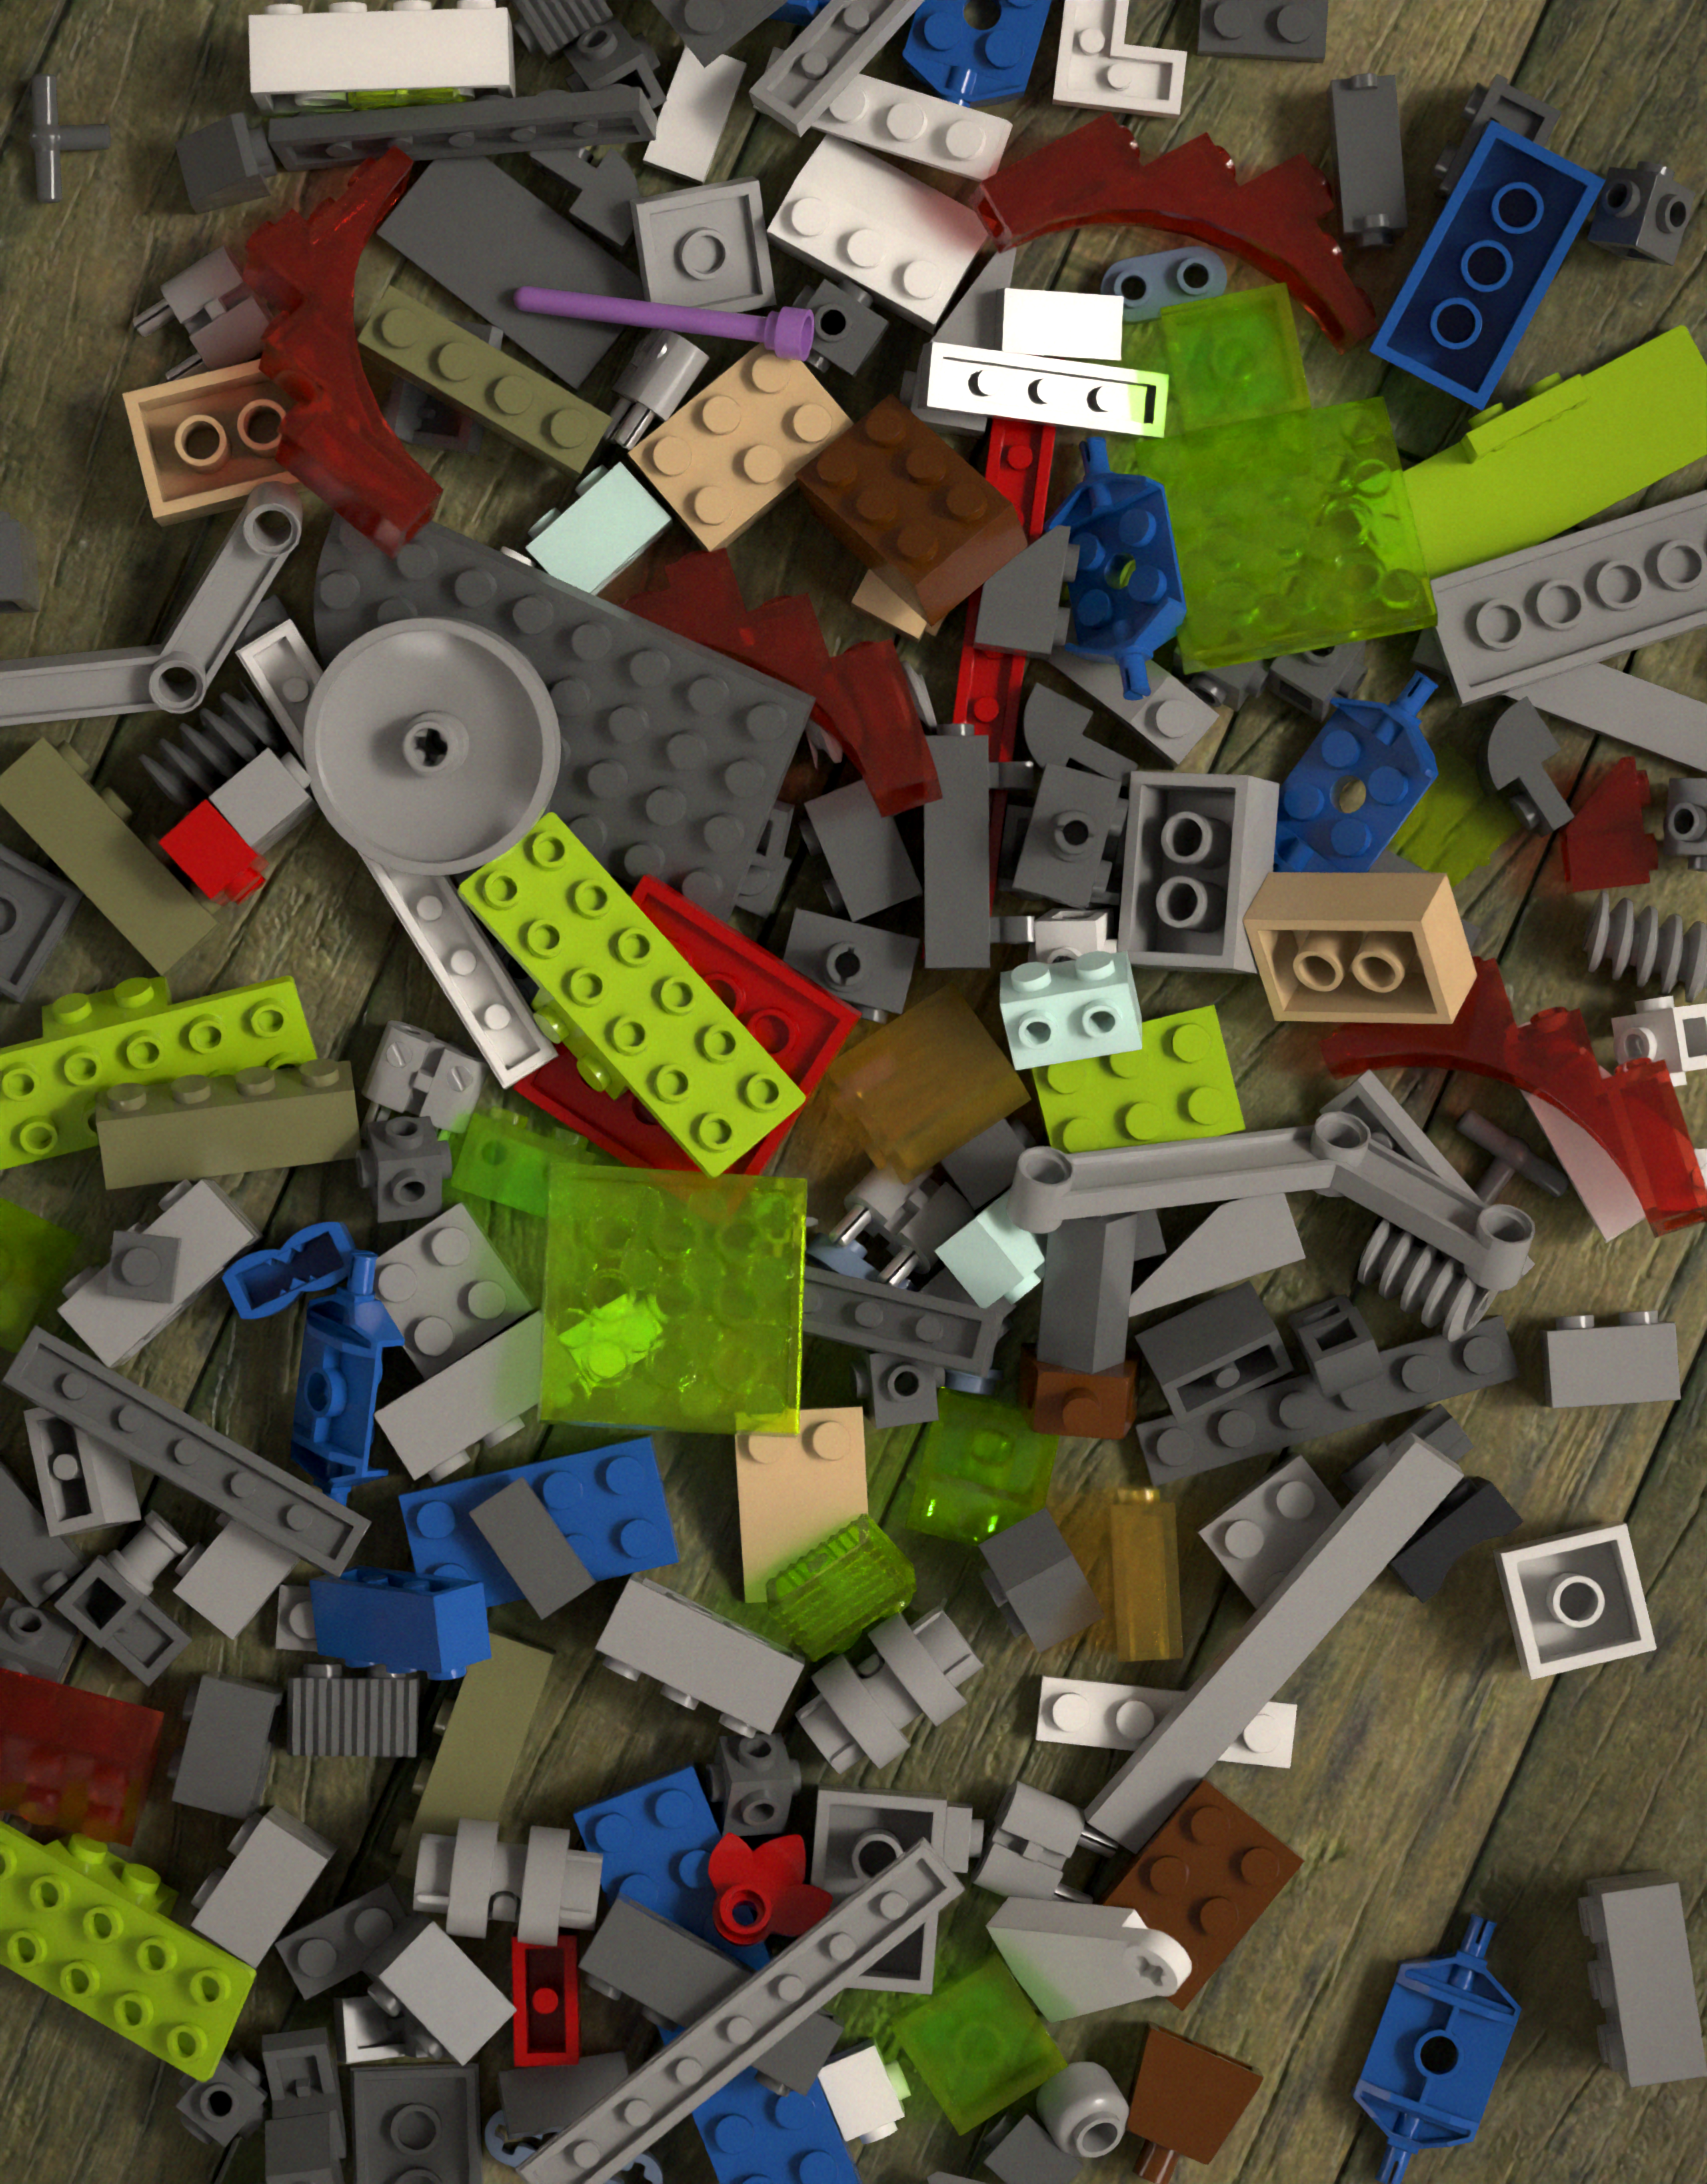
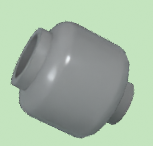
(1083, 2110)

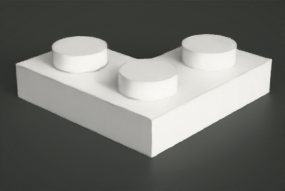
(1108, 75)

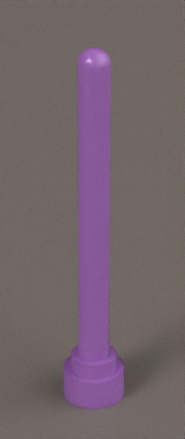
(785, 332)

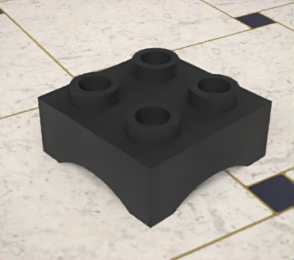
(1464, 1518)

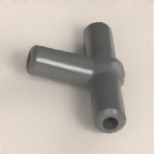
(50, 138)
(1511, 1156)

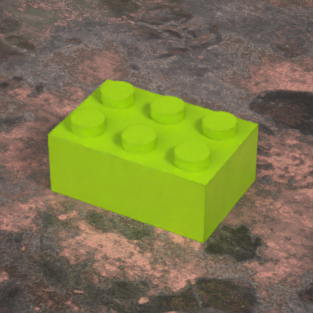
(1146, 1096)

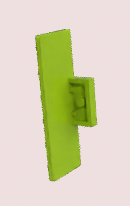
(1561, 454)
(628, 999)
(140, 1039)
(104, 1945)

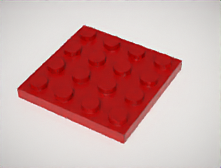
(776, 1003)

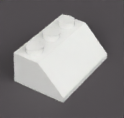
(879, 231)

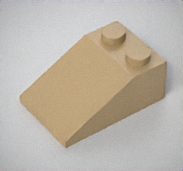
(798, 1490)

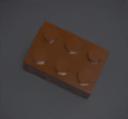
(911, 509)
(1204, 1880)

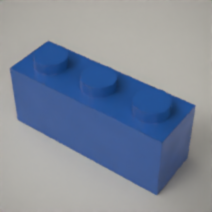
(401, 1621)

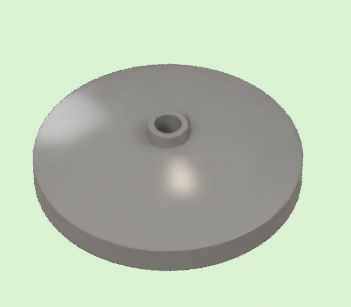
(376, 756)

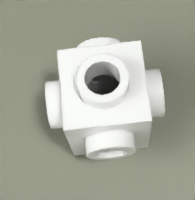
(1072, 932)
(1664, 1033)

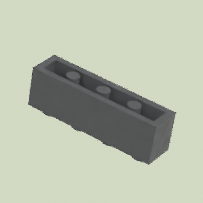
(687, 1976)

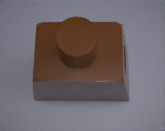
(1077, 1402)
(1184, 2100)

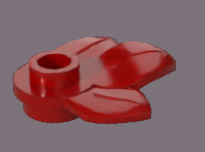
(769, 1883)

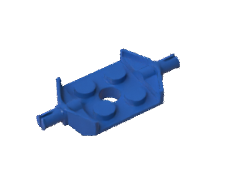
(970, 63)
(1114, 523)
(1364, 744)
(341, 1382)
(1429, 1999)

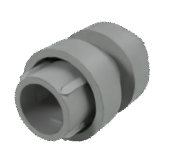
(870, 1704)
(487, 1879)

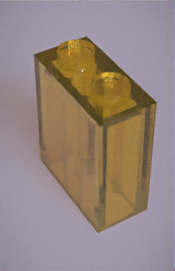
(925, 1085)
(1143, 1575)

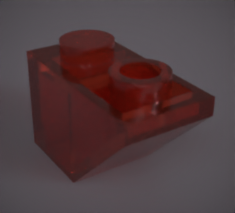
(1606, 839)

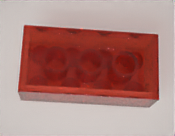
(75, 1757)

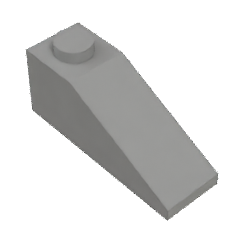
(970, 326)
(1165, 721)
(1225, 1247)

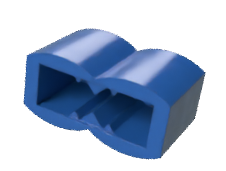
(277, 1278)

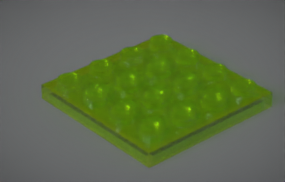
(1291, 536)
(672, 1301)

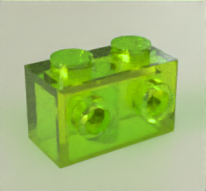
(512, 1163)

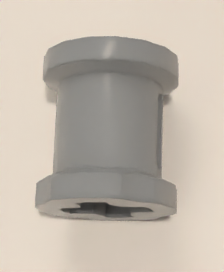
(149, 1553)

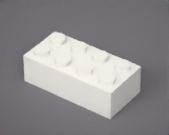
(319, 57)

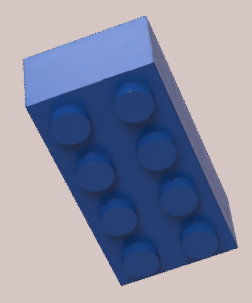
(1486, 264)
(601, 1499)

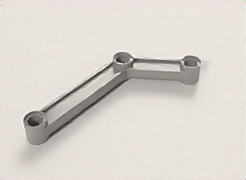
(198, 640)
(1328, 1157)

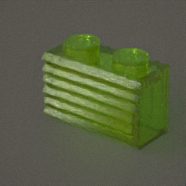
(841, 1588)

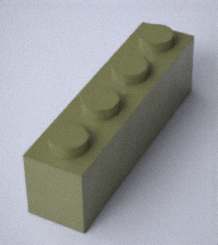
(482, 383)
(106, 857)
(227, 1123)
(479, 1743)

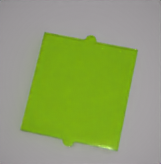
(403, 98)
(1455, 821)

